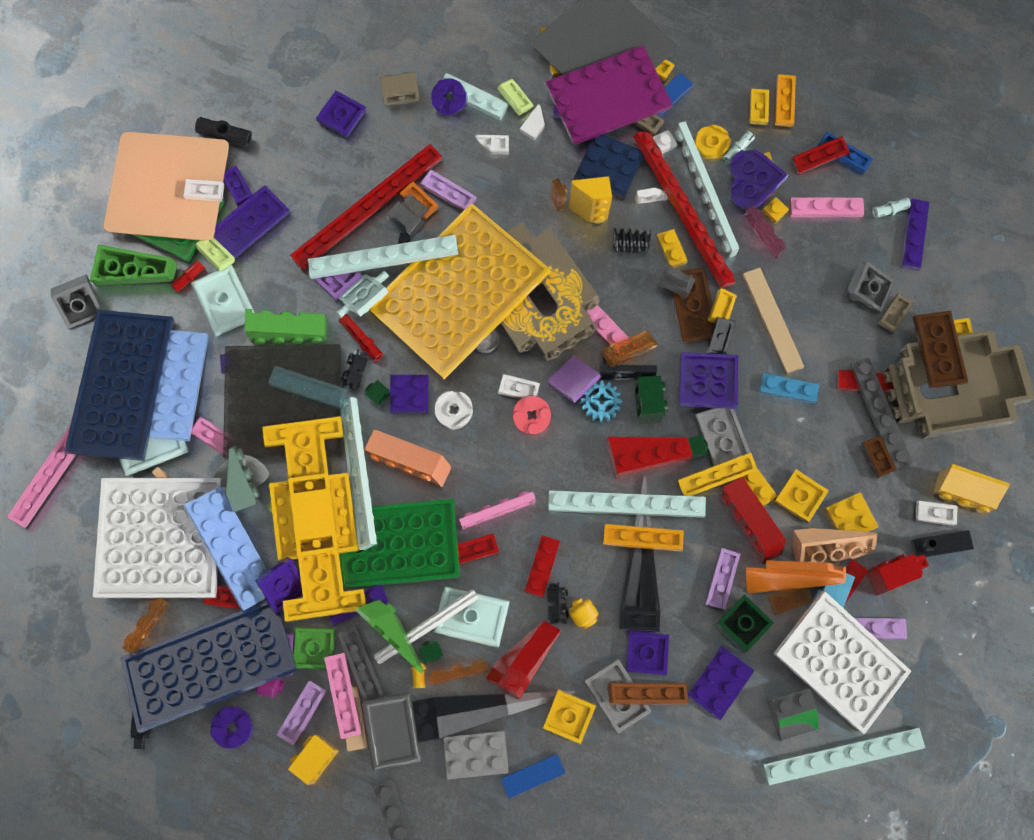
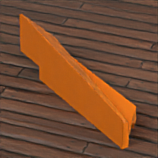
(793, 575)

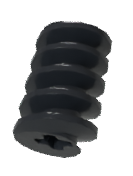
(631, 240)

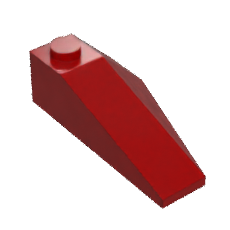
(519, 665)

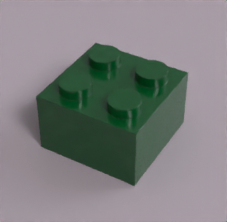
(650, 399)
(744, 624)

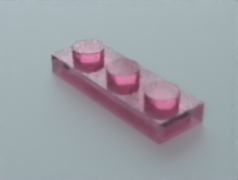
(765, 232)

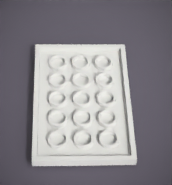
(842, 662)

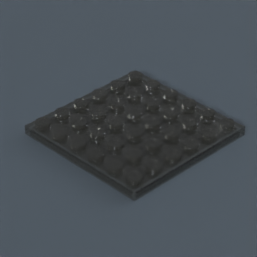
(255, 404)

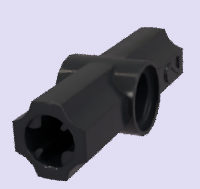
(213, 129)

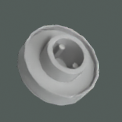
(489, 343)

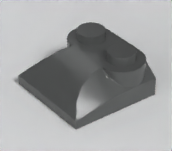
(870, 286)

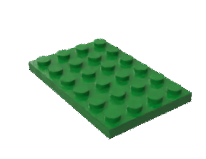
(412, 546)

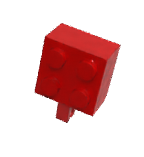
(898, 572)

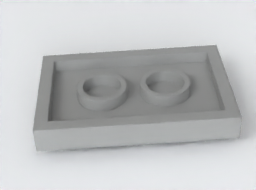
(722, 433)
(618, 715)
(476, 755)

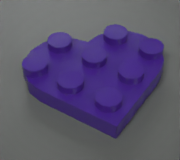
(754, 178)

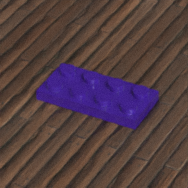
(250, 221)

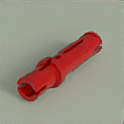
(366, 343)

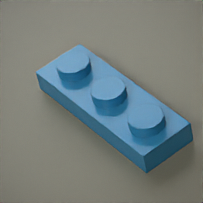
(789, 388)

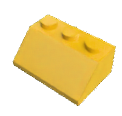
(591, 198)
(970, 488)

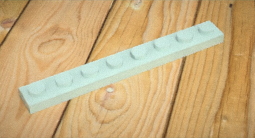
(708, 193)
(383, 256)
(358, 475)
(627, 504)
(843, 756)

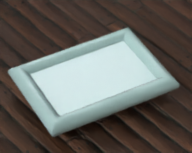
(222, 299)
(157, 452)
(478, 622)

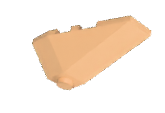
(831, 545)

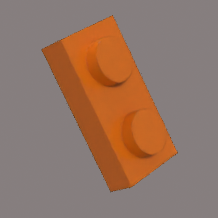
(419, 194)

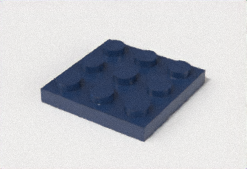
(612, 159)

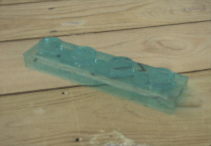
(308, 387)

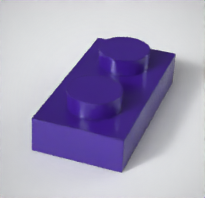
(237, 185)

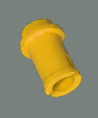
(418, 678)

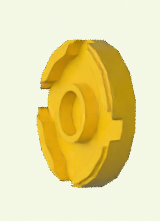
(712, 142)

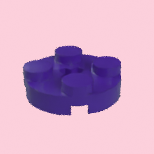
(440, 102)
(236, 738)

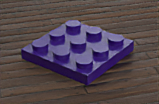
(709, 380)

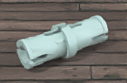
(739, 145)
(891, 208)

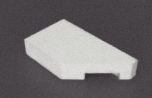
(534, 124)
(494, 143)
(650, 195)

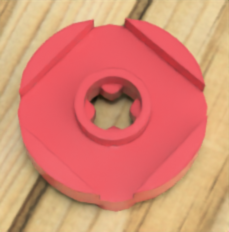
(529, 404)

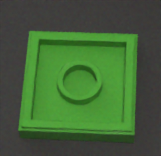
(312, 646)

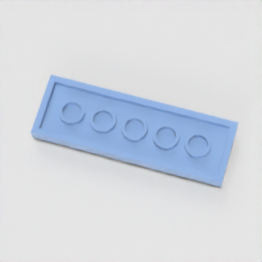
(179, 386)
(228, 545)

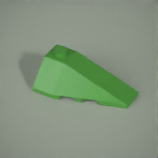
(388, 625)

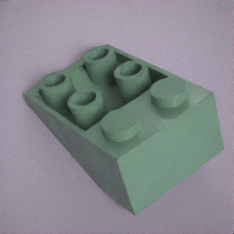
(239, 486)

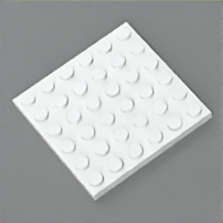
(150, 542)

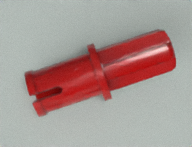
(187, 276)

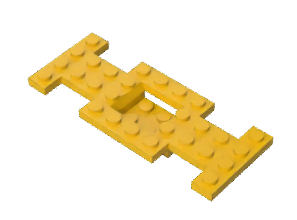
(306, 519)

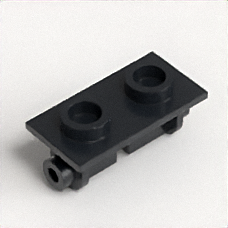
(355, 362)
(559, 612)

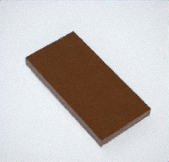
(694, 310)
(940, 349)

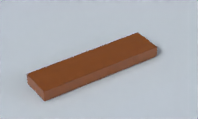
(648, 694)

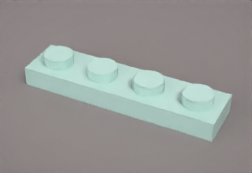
(482, 100)

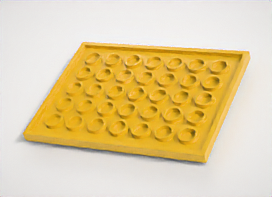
(456, 301)

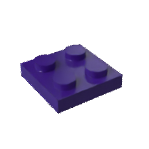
(341, 114)
(409, 393)
(280, 584)
(647, 653)

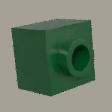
(376, 393)
(698, 447)
(431, 651)

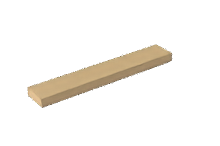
(773, 321)

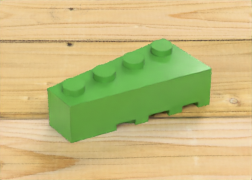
(125, 266)
(285, 327)

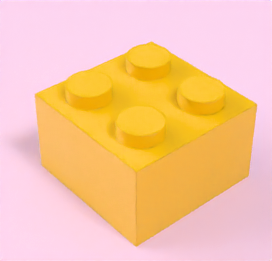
(313, 759)

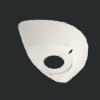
(258, 471)

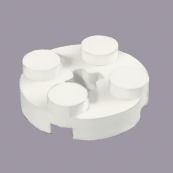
(454, 399)

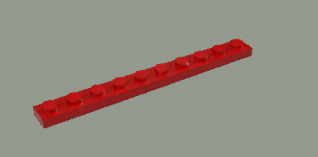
(366, 206)
(684, 209)

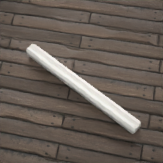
(430, 624)

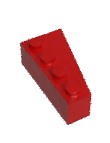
(644, 454)
(754, 520)

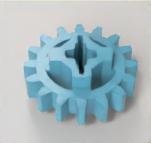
(609, 401)

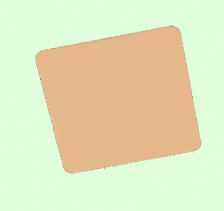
(151, 184)

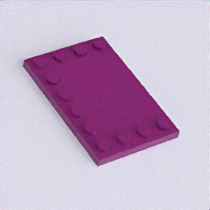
(608, 95)

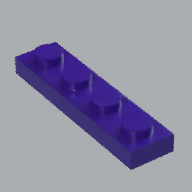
(915, 235)

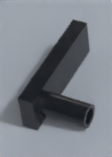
(625, 372)
(942, 544)

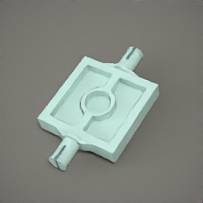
(363, 294)

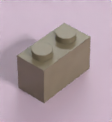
(399, 88)

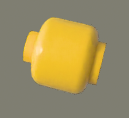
(583, 613)

